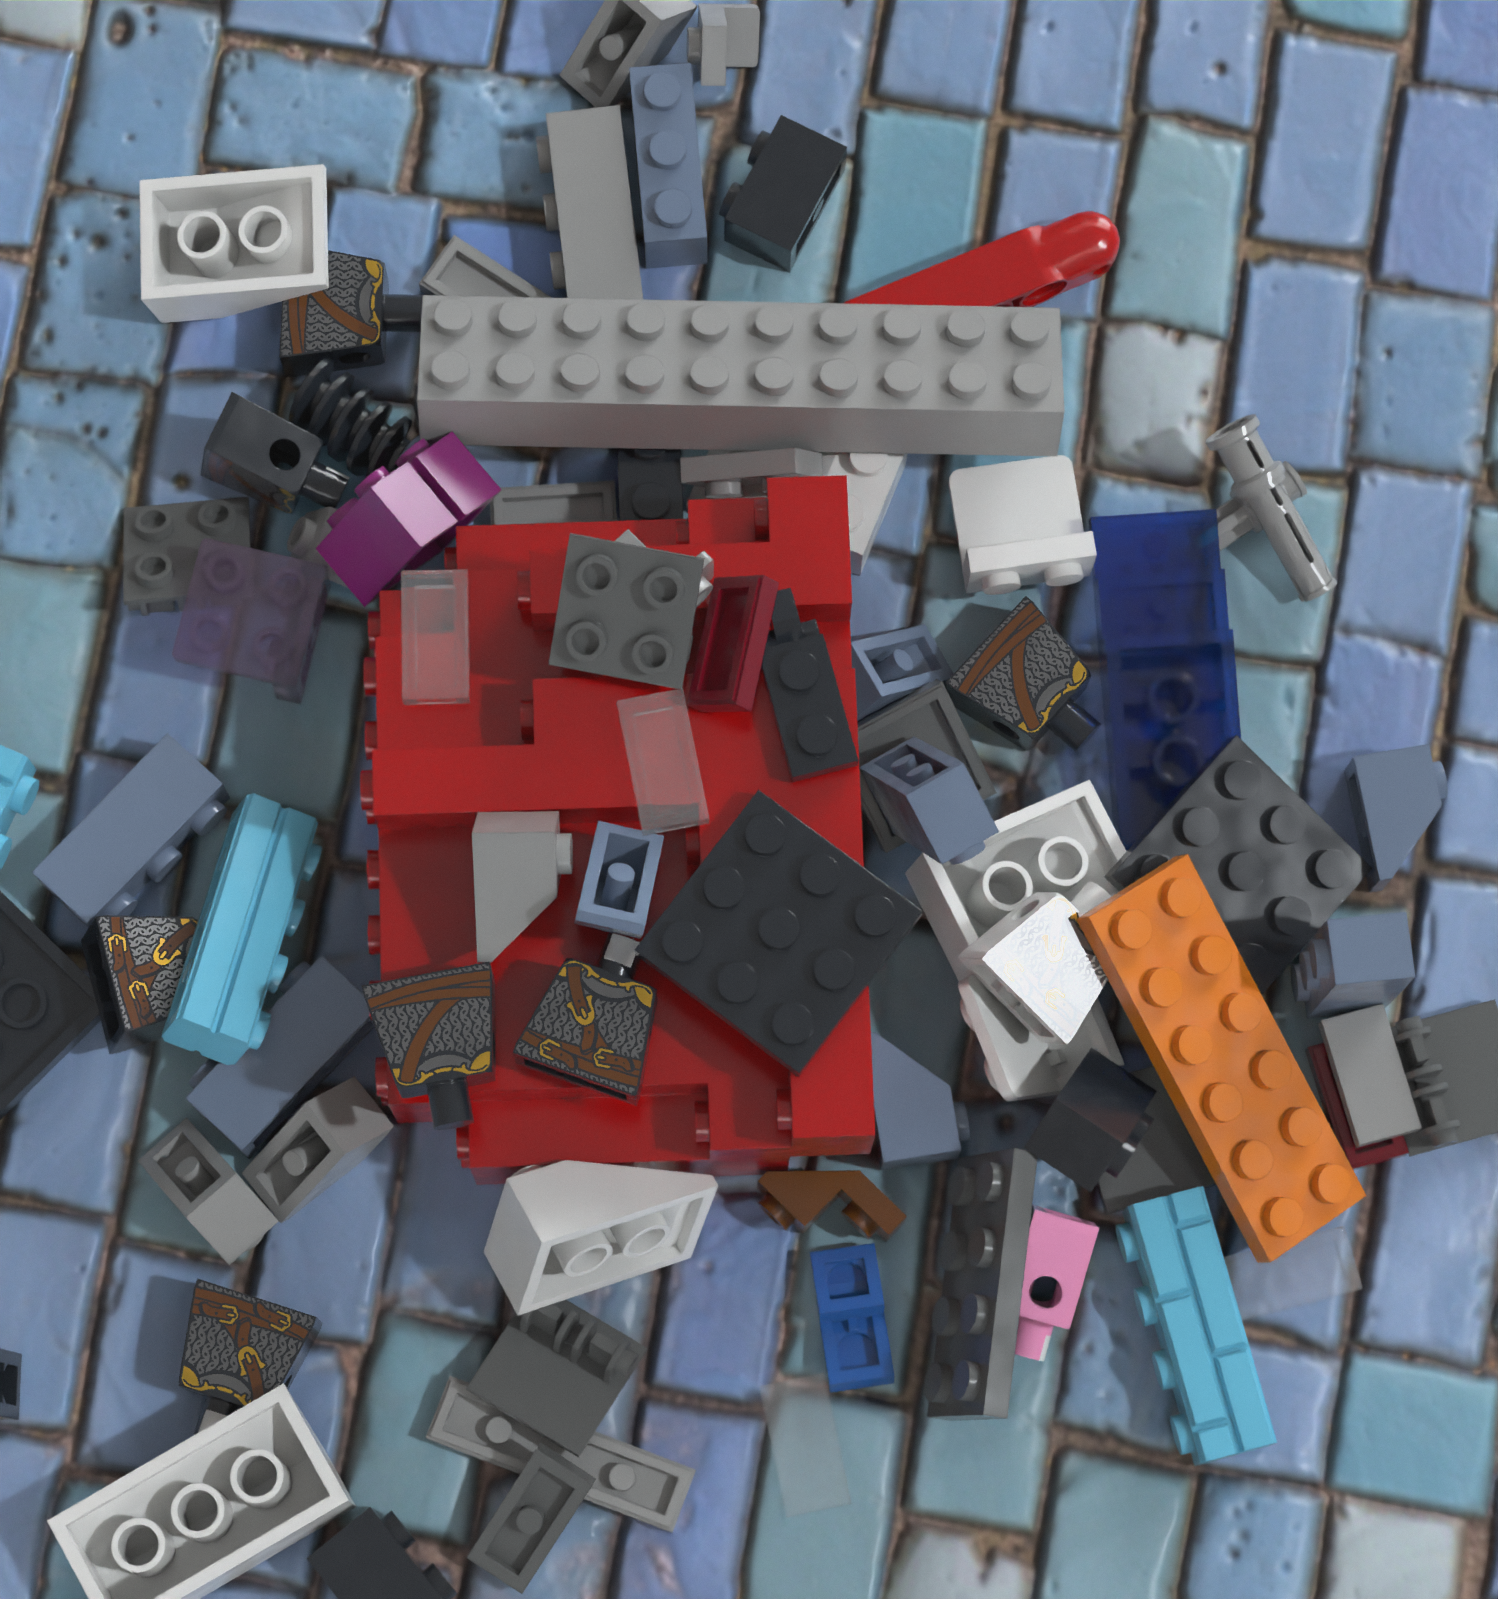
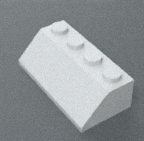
(205, 1507)

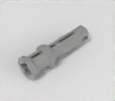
(1260, 482)

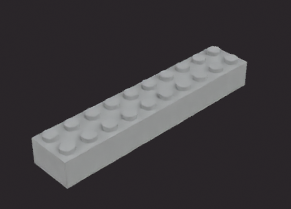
(741, 375)

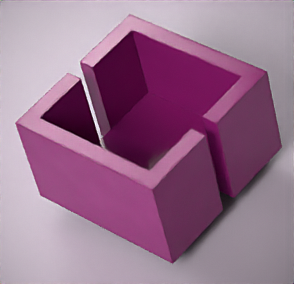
(405, 515)

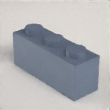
(668, 165)
(930, 801)
(134, 833)
(1354, 964)
(305, 1041)

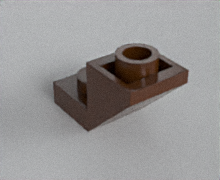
(805, 1195)

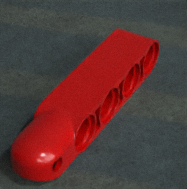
(1013, 269)

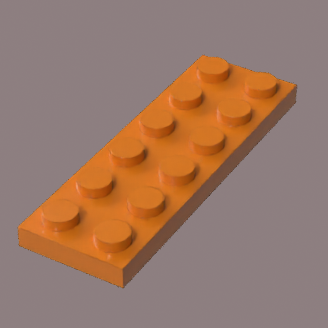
(1222, 1058)

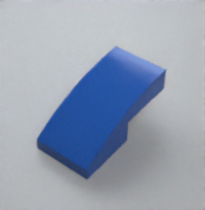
(852, 1317)

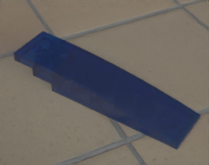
(1161, 657)

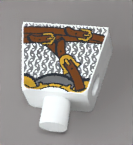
(1042, 963)

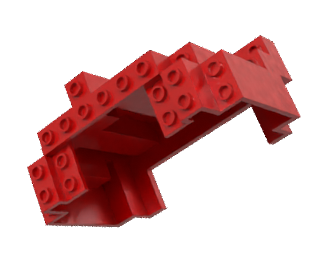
(556, 744)

